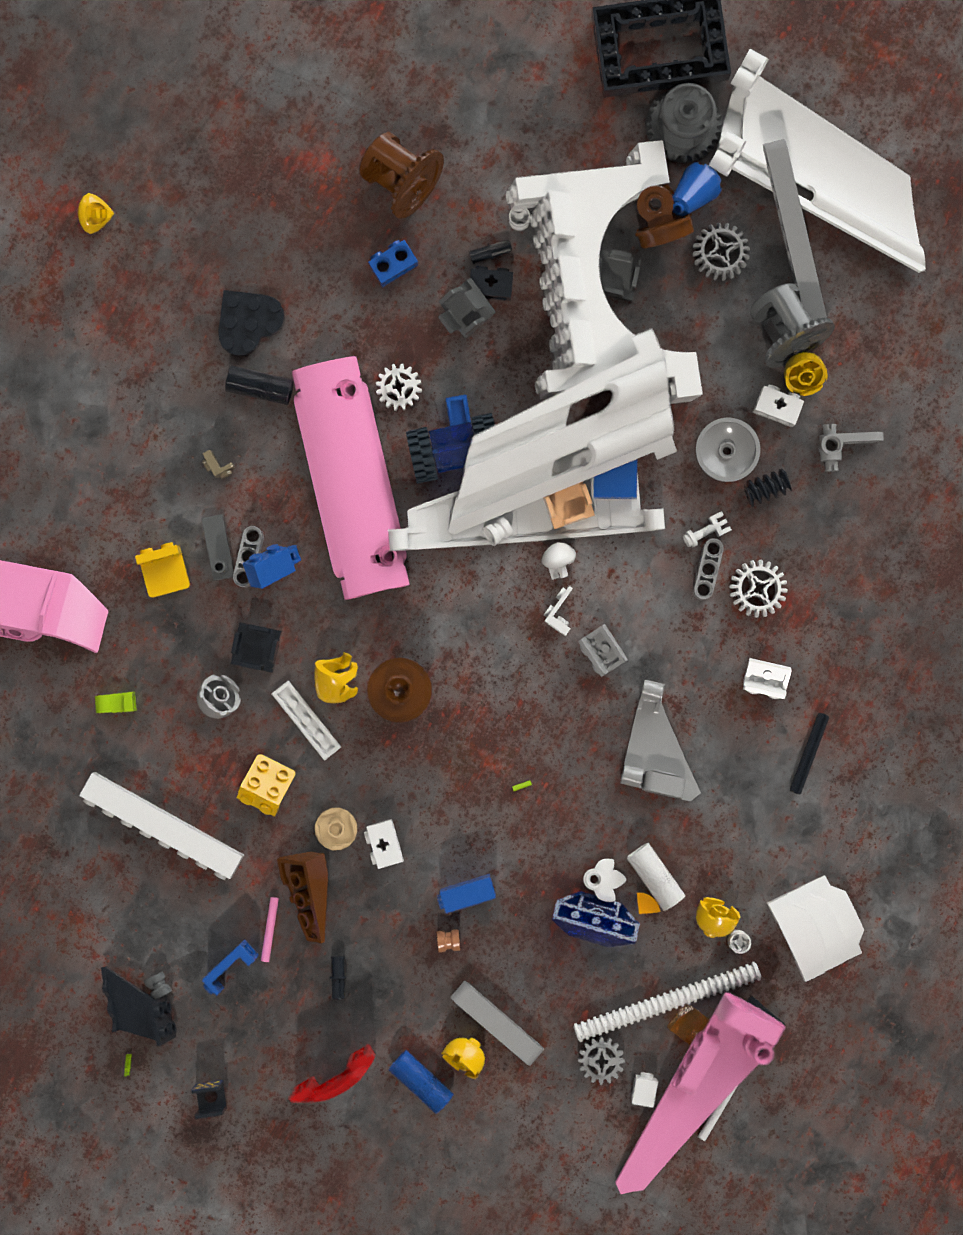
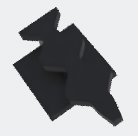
(136, 1010)

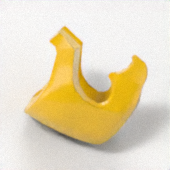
(330, 685)

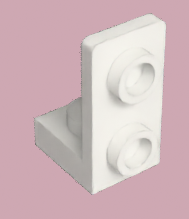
(558, 624)

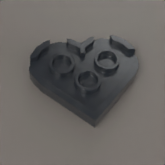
(246, 320)

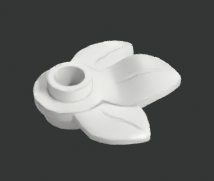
(607, 880)

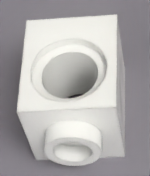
(644, 1090)

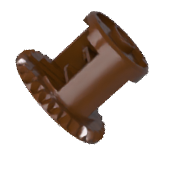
(401, 172)

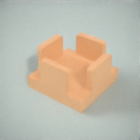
(569, 505)

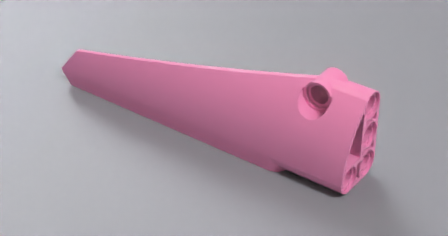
(706, 1076)

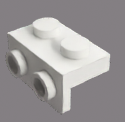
(766, 678)

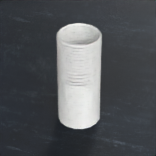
(654, 875)

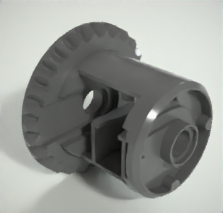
(685, 122)
(788, 324)

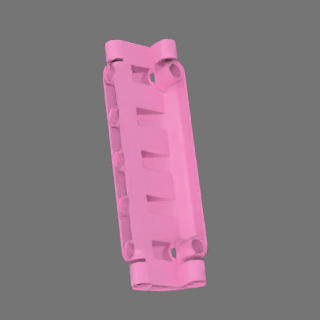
(349, 476)

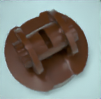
(662, 223)

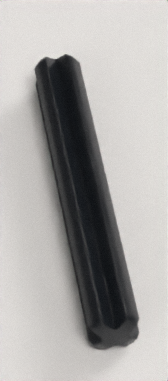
(809, 753)

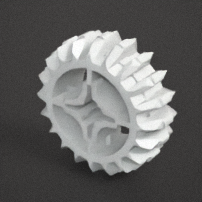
(764, 596)

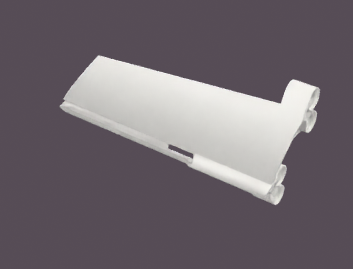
(848, 180)

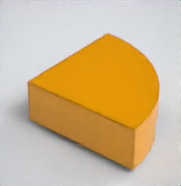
(646, 903)

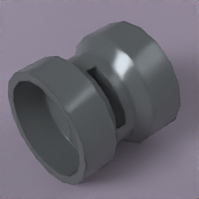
(157, 985)

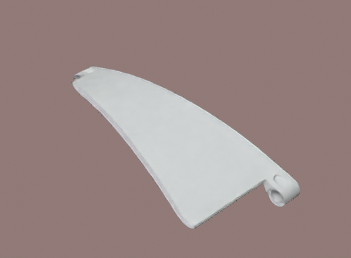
(530, 523)

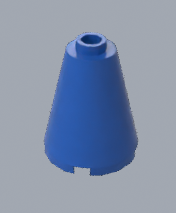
(696, 188)

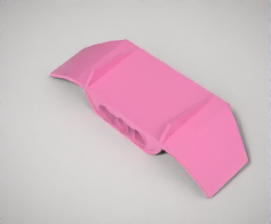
(48, 604)

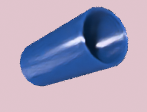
(418, 1080)

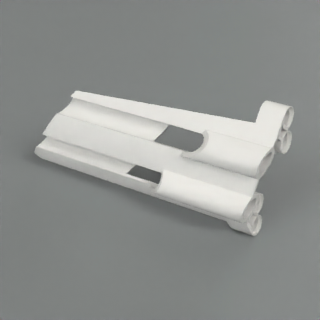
(516, 458)

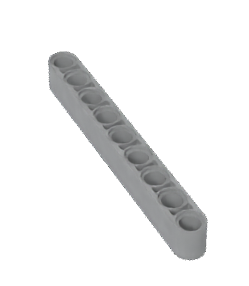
(793, 227)

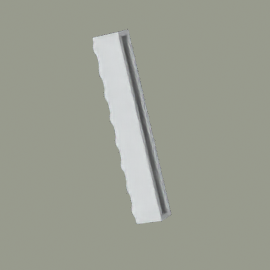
(161, 825)

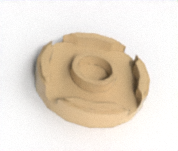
(336, 828)

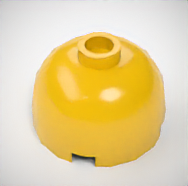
(805, 373)
(716, 919)
(465, 1055)

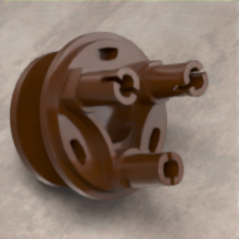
(399, 690)

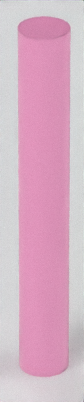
(269, 931)

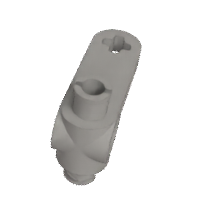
(829, 434)

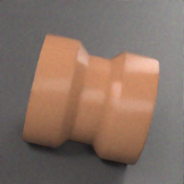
(448, 940)

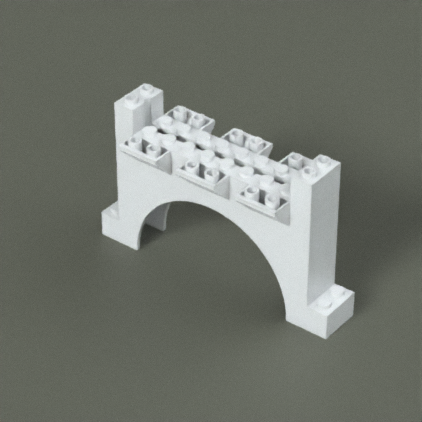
(568, 233)

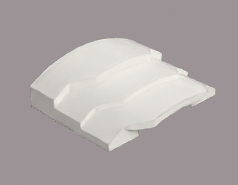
(818, 926)

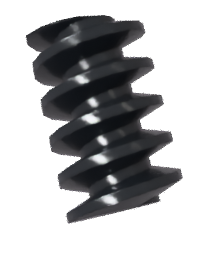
(767, 486)

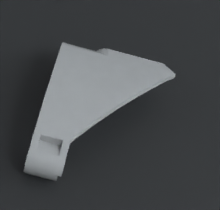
(653, 752)

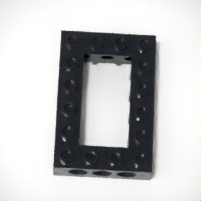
(645, 14)

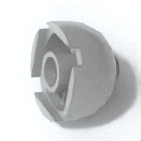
(218, 696)

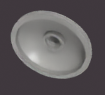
(729, 434)

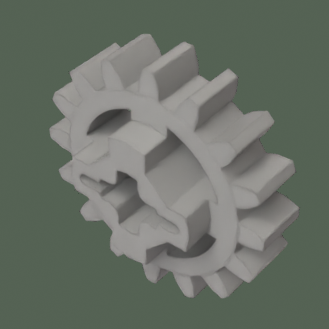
(591, 1060)

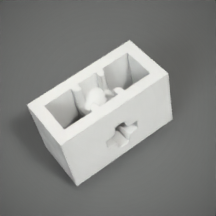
(766, 405)
(393, 853)

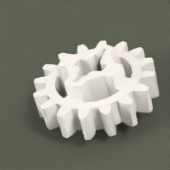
(388, 389)

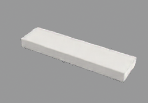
(306, 720)

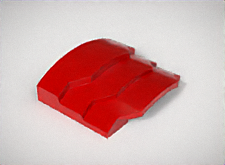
(357, 1066)

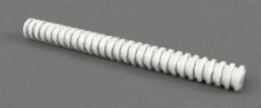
(667, 1001)

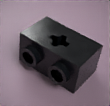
(502, 282)

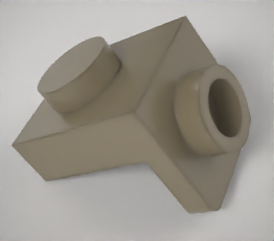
(211, 463)

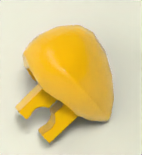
(93, 213)

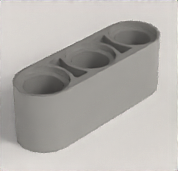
(246, 546)
(714, 561)

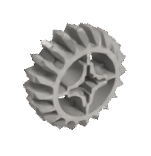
(718, 243)

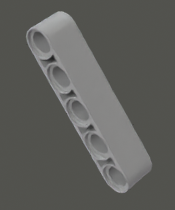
(497, 1023)

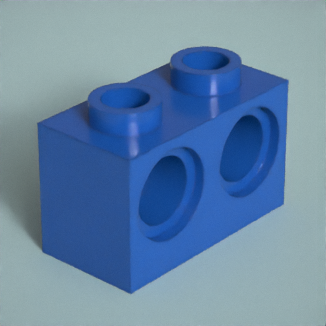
(396, 267)

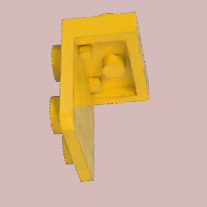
(163, 570)
(265, 785)

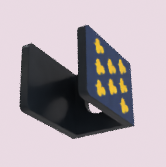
(206, 1108)

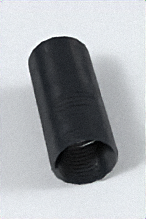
(256, 383)

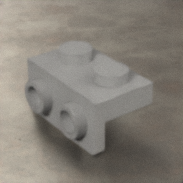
(602, 650)

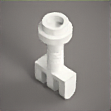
(691, 538)

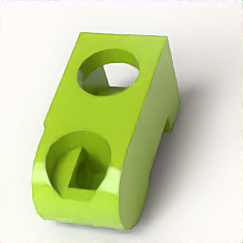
(116, 703)

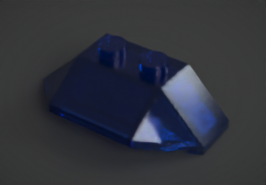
(596, 920)

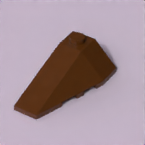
(307, 881)

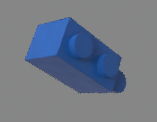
(271, 565)

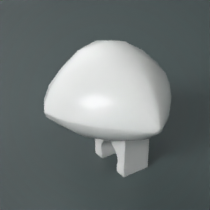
(557, 558)

